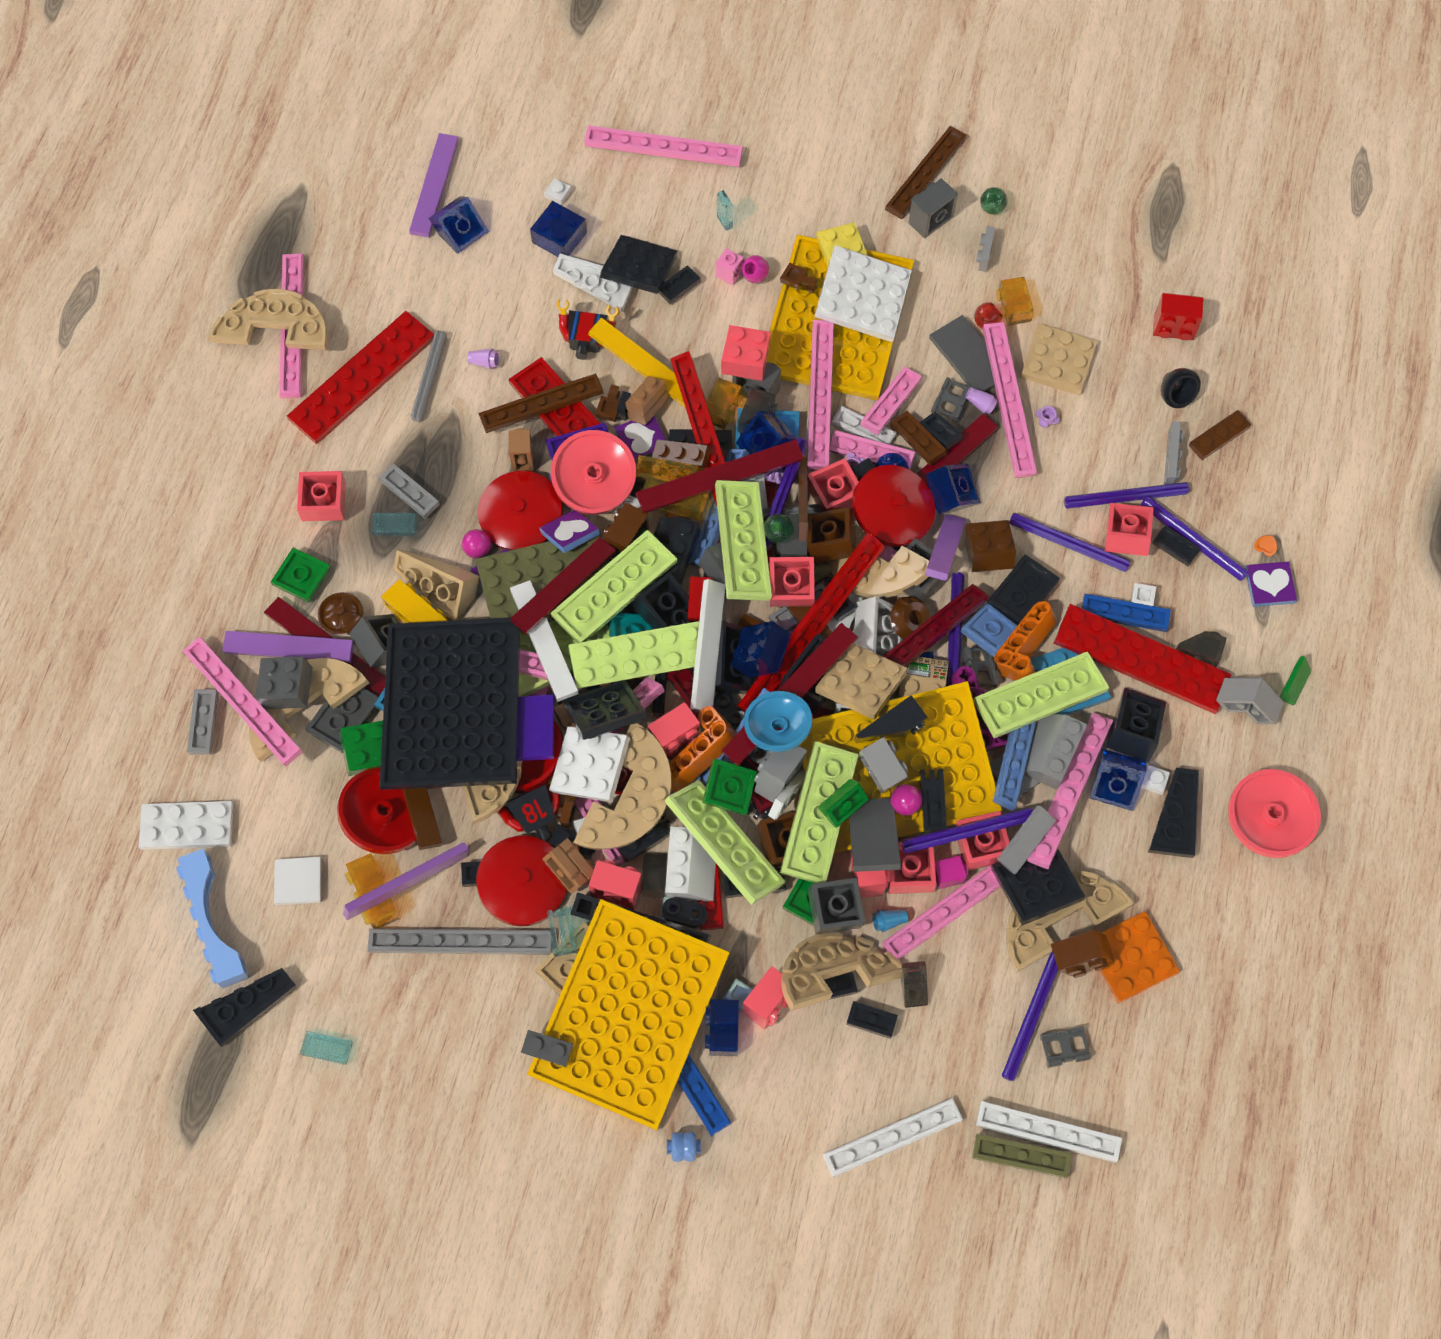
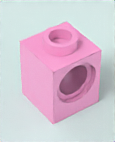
(729, 266)

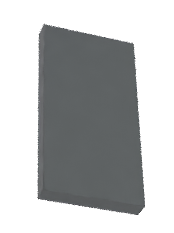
(965, 353)
(874, 837)

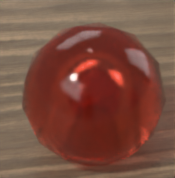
(987, 314)

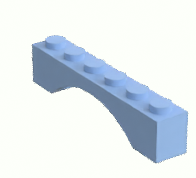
(198, 876)

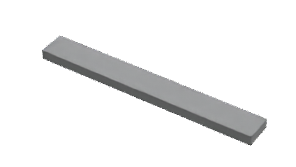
(460, 941)

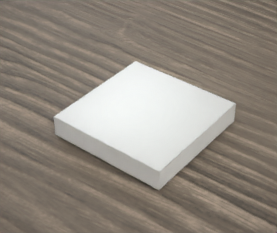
(297, 881)

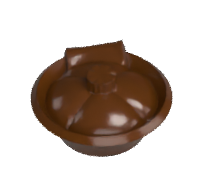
(340, 613)
(908, 615)

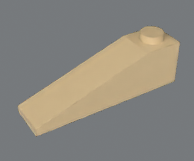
(443, 584)

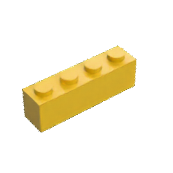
(409, 606)

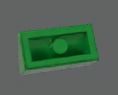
(1296, 681)
(843, 802)

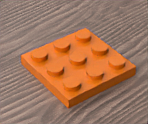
(1138, 958)

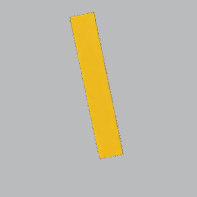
(635, 357)

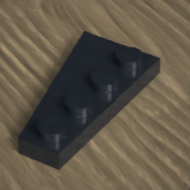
(1177, 821)
(238, 1010)

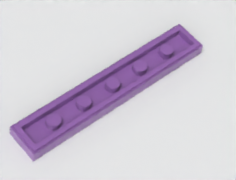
(434, 184)
(945, 547)
(287, 646)
(405, 881)

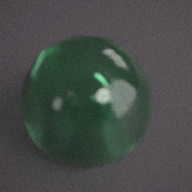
(993, 200)
(778, 528)

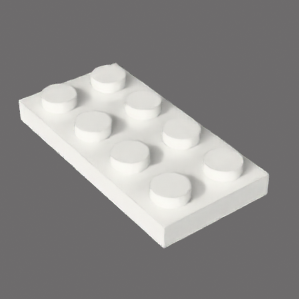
(186, 825)

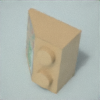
(923, 676)

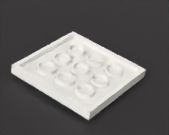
(863, 293)

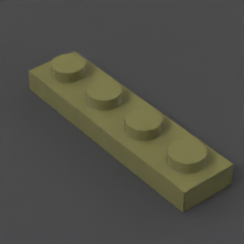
(1021, 1156)

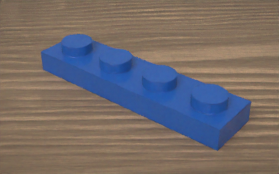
(1128, 612)

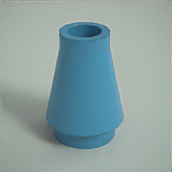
(888, 919)

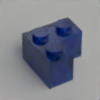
(723, 1022)

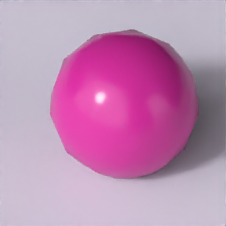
(755, 269)
(476, 543)
(906, 799)

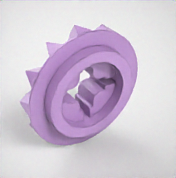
(776, 476)

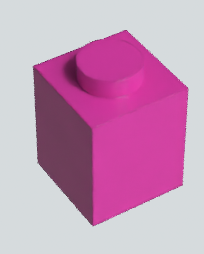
(950, 872)

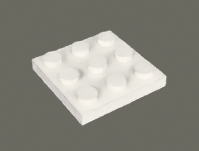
(589, 766)

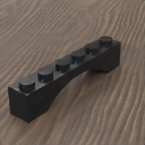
(585, 907)

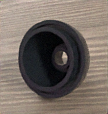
(1180, 387)

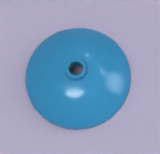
(776, 711)

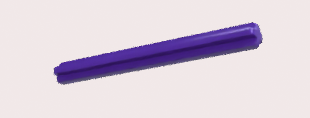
(785, 485)
(1126, 495)
(1069, 542)
(1206, 547)
(955, 635)
(966, 830)
(1031, 1019)

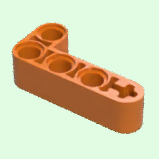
(1015, 653)
(702, 750)

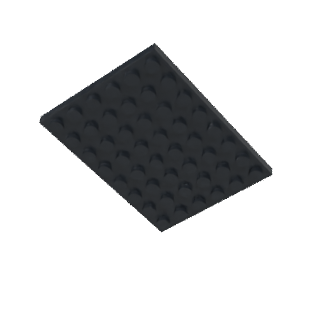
(451, 704)

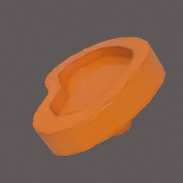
(1266, 544)

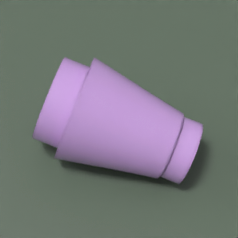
(485, 358)
(983, 401)

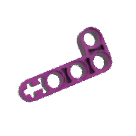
(968, 673)

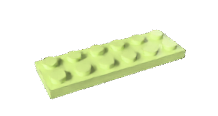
(743, 540)
(614, 587)
(634, 655)
(1040, 694)
(812, 835)
(725, 843)

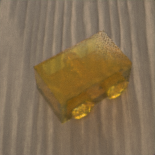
(1015, 301)
(723, 402)

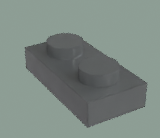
(547, 1048)

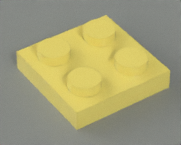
(842, 236)

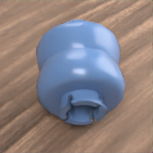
(683, 1146)

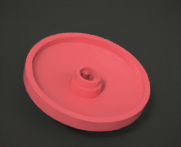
(593, 472)
(1274, 813)

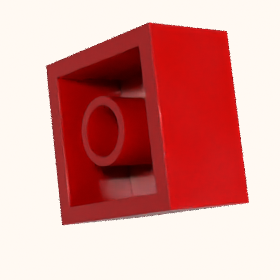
(1178, 316)

